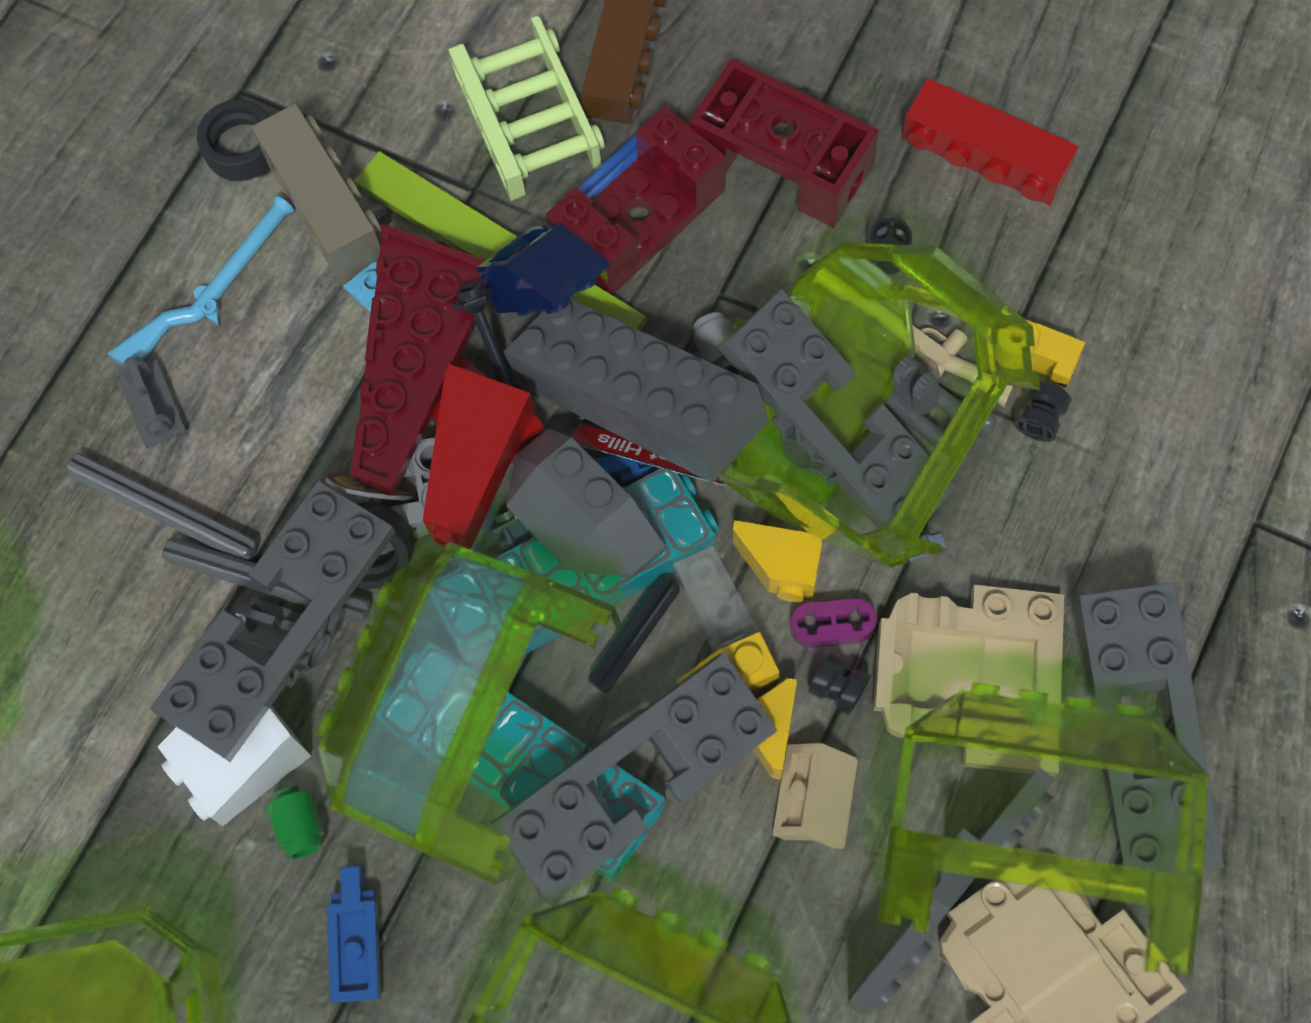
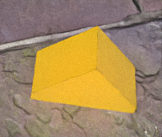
(778, 706)

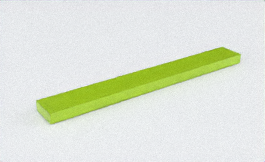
(461, 225)

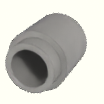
(708, 336)

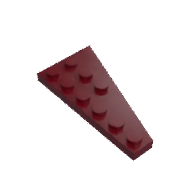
(408, 350)

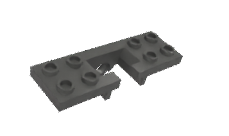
(789, 363)
(1139, 649)
(230, 687)
(698, 731)
(948, 888)

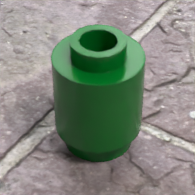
(295, 822)

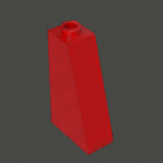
(472, 451)

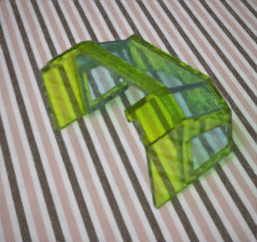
(431, 693)

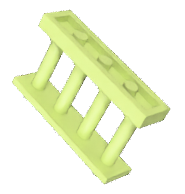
(501, 135)

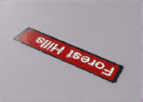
(609, 442)

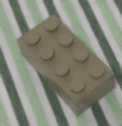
(320, 192)

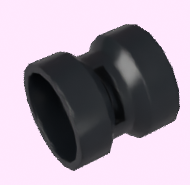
(892, 232)
(1042, 412)
(839, 684)

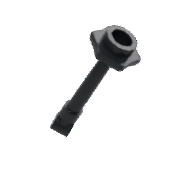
(472, 300)

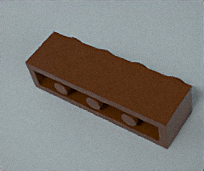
(621, 59)

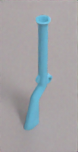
(147, 337)

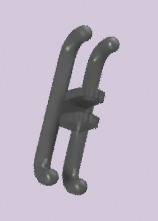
(917, 395)

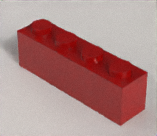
(989, 142)

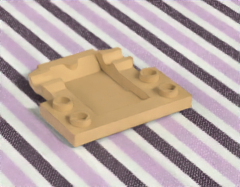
(939, 648)
(1051, 960)

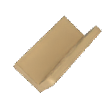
(815, 794)

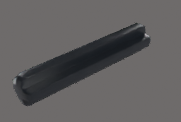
(634, 633)

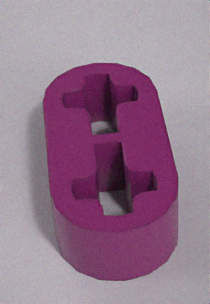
(834, 633)

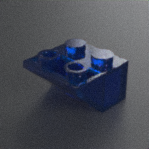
(541, 270)

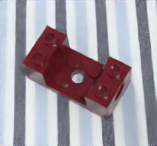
(824, 155)
(672, 179)

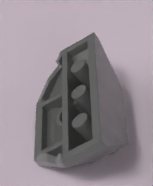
(579, 509)

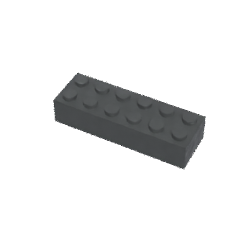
(639, 388)

